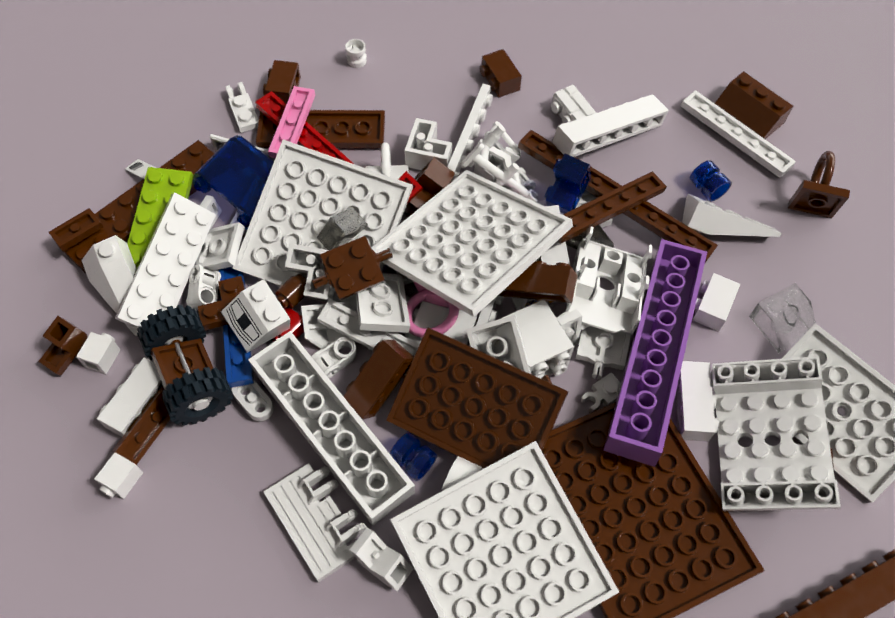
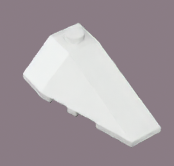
(712, 220)
(111, 271)

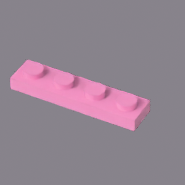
(292, 118)

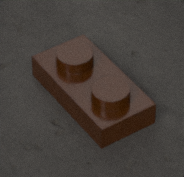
(76, 229)

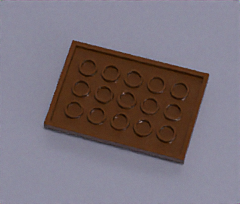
(473, 402)

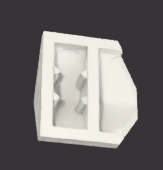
(316, 332)

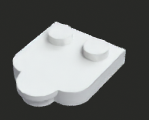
(221, 247)

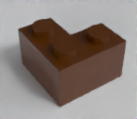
(433, 179)

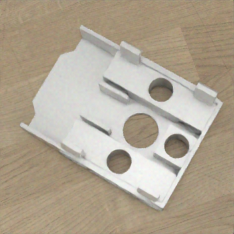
(615, 308)

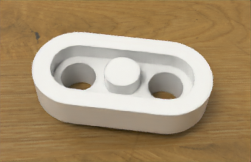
(253, 401)

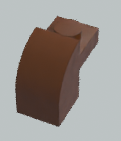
(65, 345)

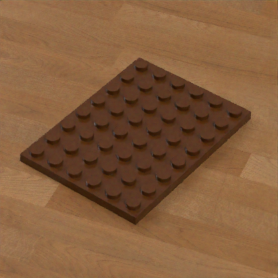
(651, 525)

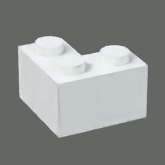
(424, 145)
(308, 261)

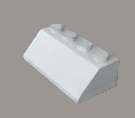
(500, 340)

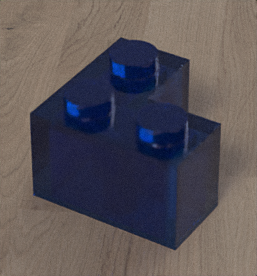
(571, 181)

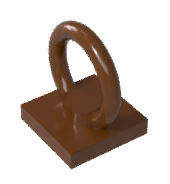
(820, 197)

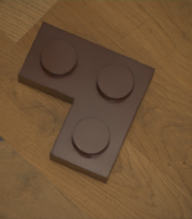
(210, 313)

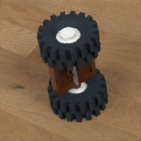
(190, 382)

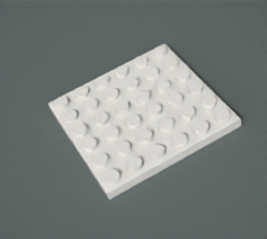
(302, 197)
(472, 241)
(505, 545)

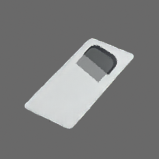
(139, 168)

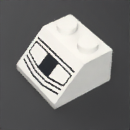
(256, 316)

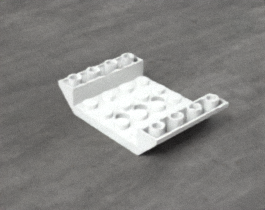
(779, 401)

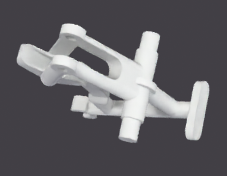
(508, 155)

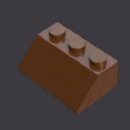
(754, 105)

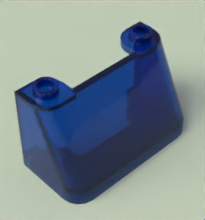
(237, 174)

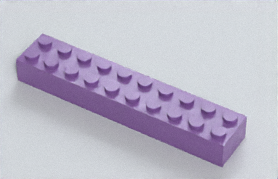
(656, 355)

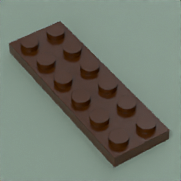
(339, 127)

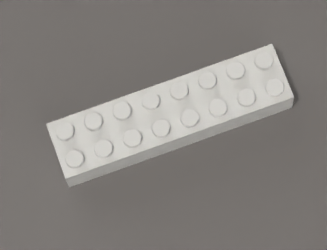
(332, 428)

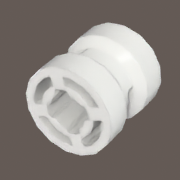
(356, 53)

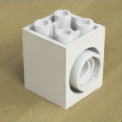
(544, 340)

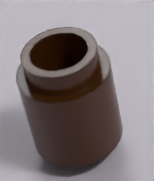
(291, 291)

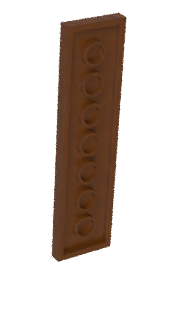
(120, 213)

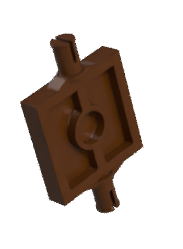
(352, 268)

